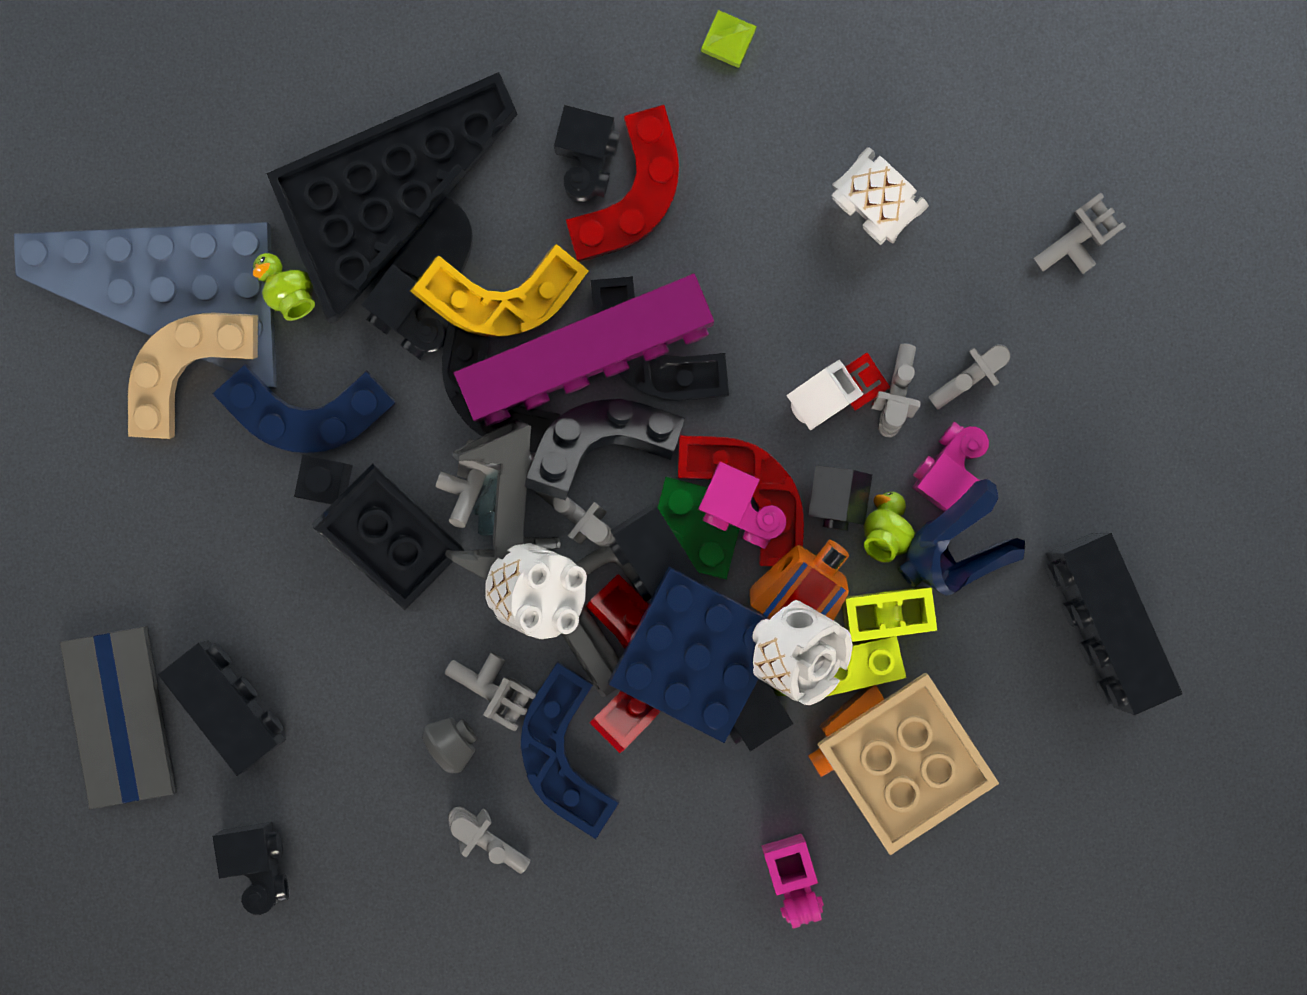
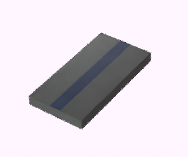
(118, 717)

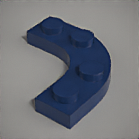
(301, 428)
(546, 759)

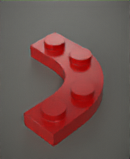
(647, 200)
(700, 458)
(620, 611)

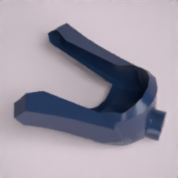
(929, 553)

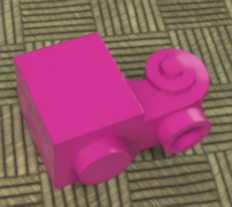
(945, 476)
(729, 502)
(792, 876)

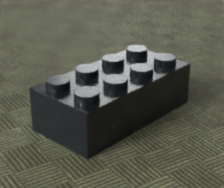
(1112, 623)

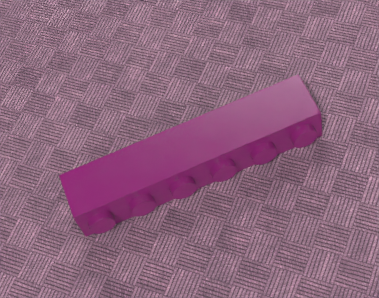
(585, 349)

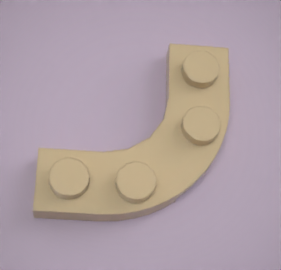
(166, 356)

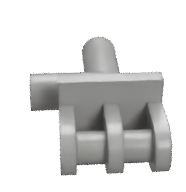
(1072, 241)
(985, 365)
(895, 405)
(476, 475)
(587, 523)
(498, 696)
(473, 831)

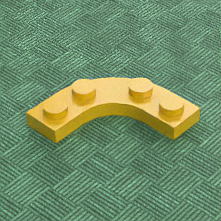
(500, 312)

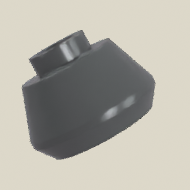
(450, 743)

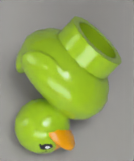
(284, 291)
(886, 530)

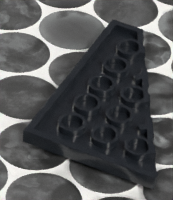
(373, 190)

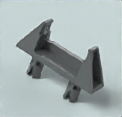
(510, 449)

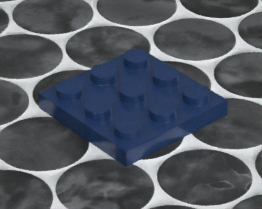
(691, 655)

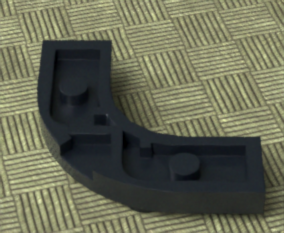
(465, 349)
(666, 375)
(594, 426)

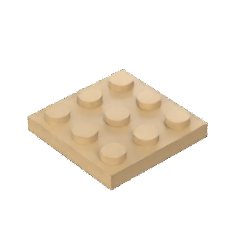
(908, 763)

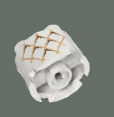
(878, 196)
(536, 591)
(801, 652)

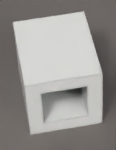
(824, 395)

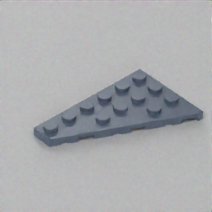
(158, 277)

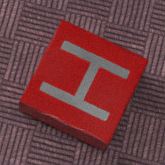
(867, 379)

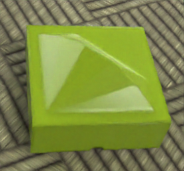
(728, 39)

